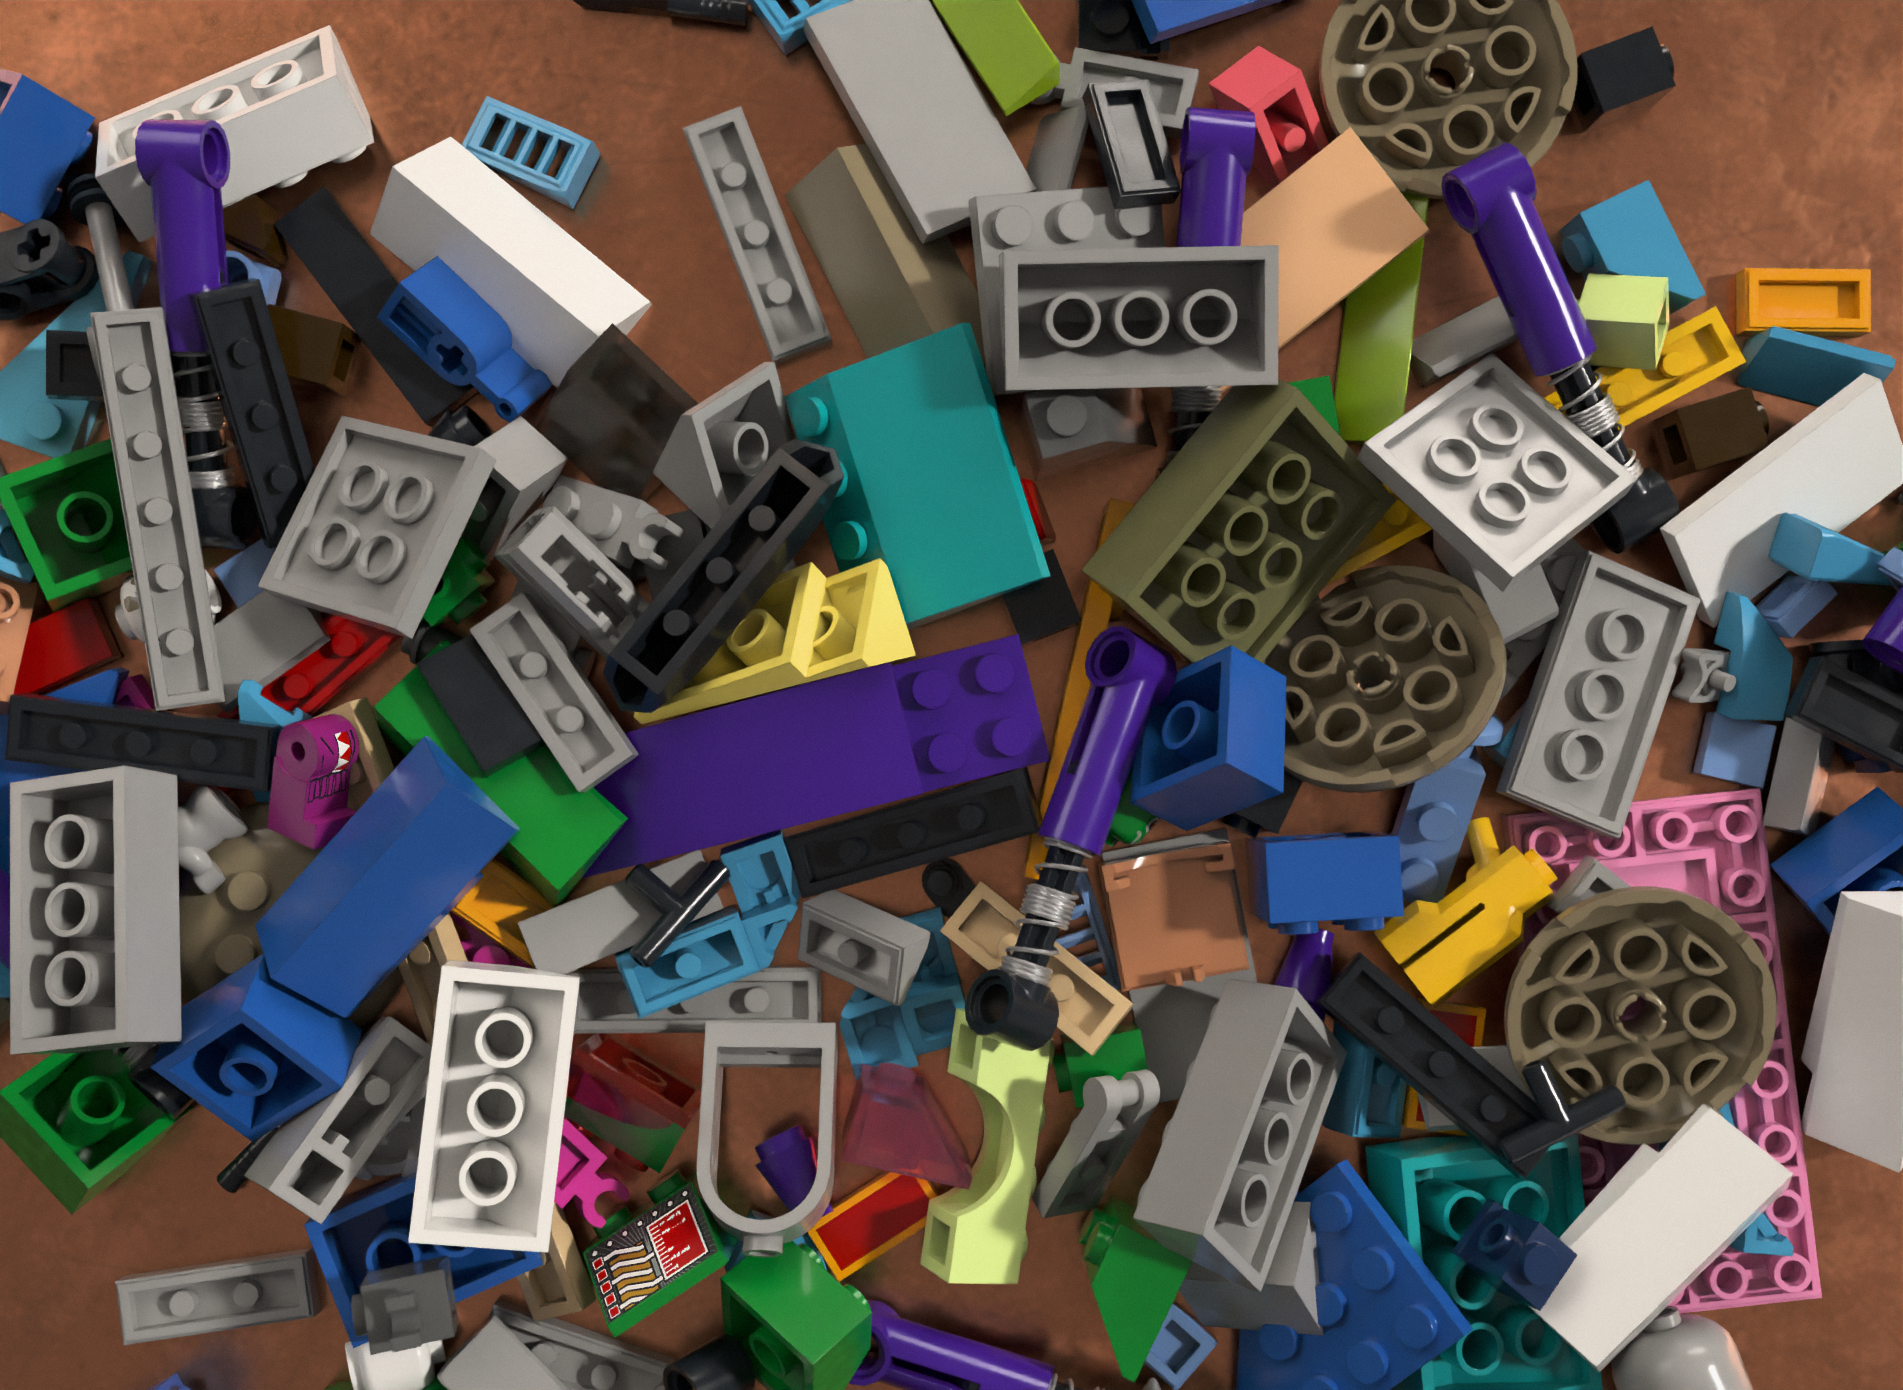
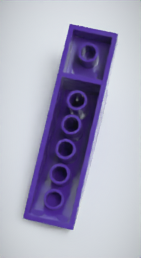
(823, 751)

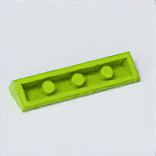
(1002, 48)
(1378, 344)

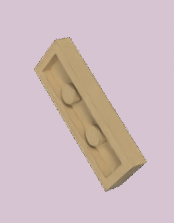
(1086, 1002)

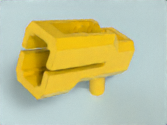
(1474, 925)

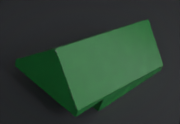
(558, 825)

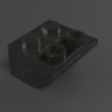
(615, 415)

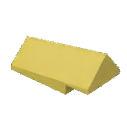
(801, 634)

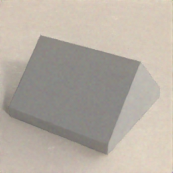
(725, 443)
(1286, 1295)

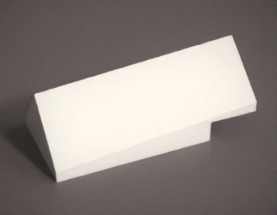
(507, 252)
(1858, 1032)
(1657, 1232)

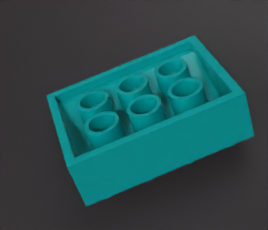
(923, 475)
(1432, 1196)

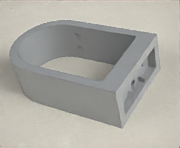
(767, 1047)

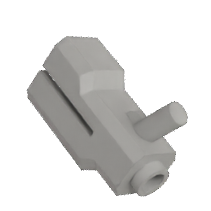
(573, 578)

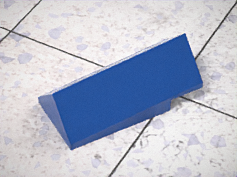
(383, 881)

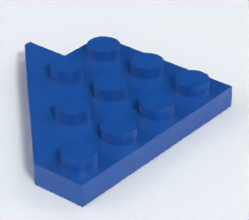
(1374, 1300)

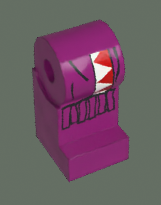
(312, 779)

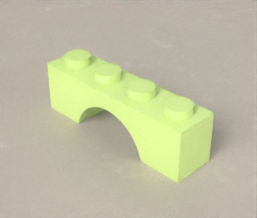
(982, 1230)

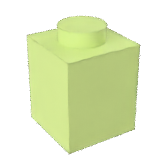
(1626, 319)

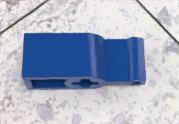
(462, 338)

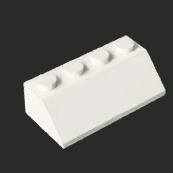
(278, 115)
(494, 1107)

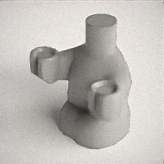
(203, 825)

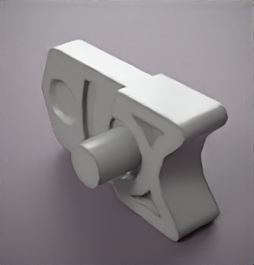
(1703, 675)

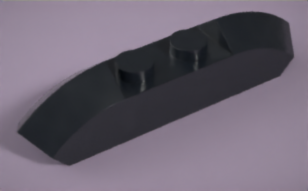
(724, 576)

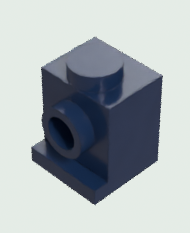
(1514, 1254)

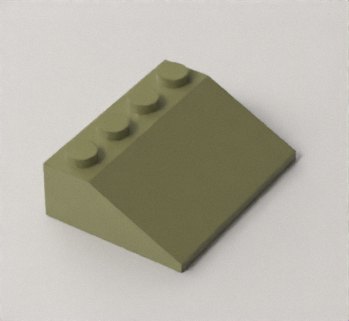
(1241, 526)

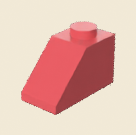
(1284, 112)

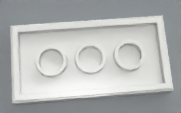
(1821, 468)

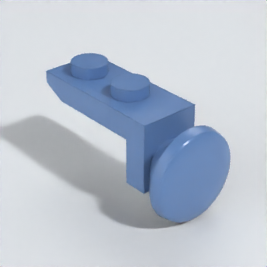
(1437, 817)

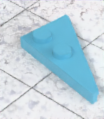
(26, 412)

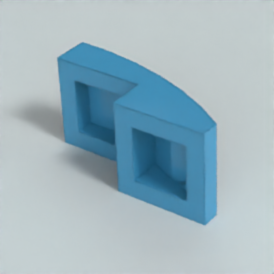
(934, 991)

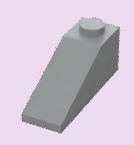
(327, 1144)

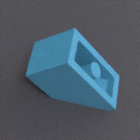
(1631, 238)

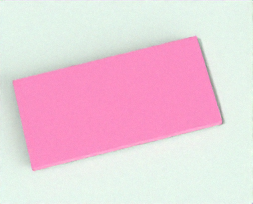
(1719, 853)

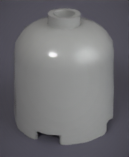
(1680, 1355)

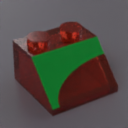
(628, 1102)

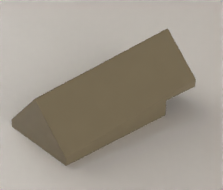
(875, 261)

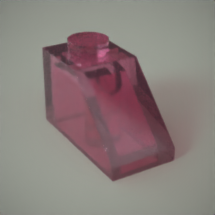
(902, 1128)

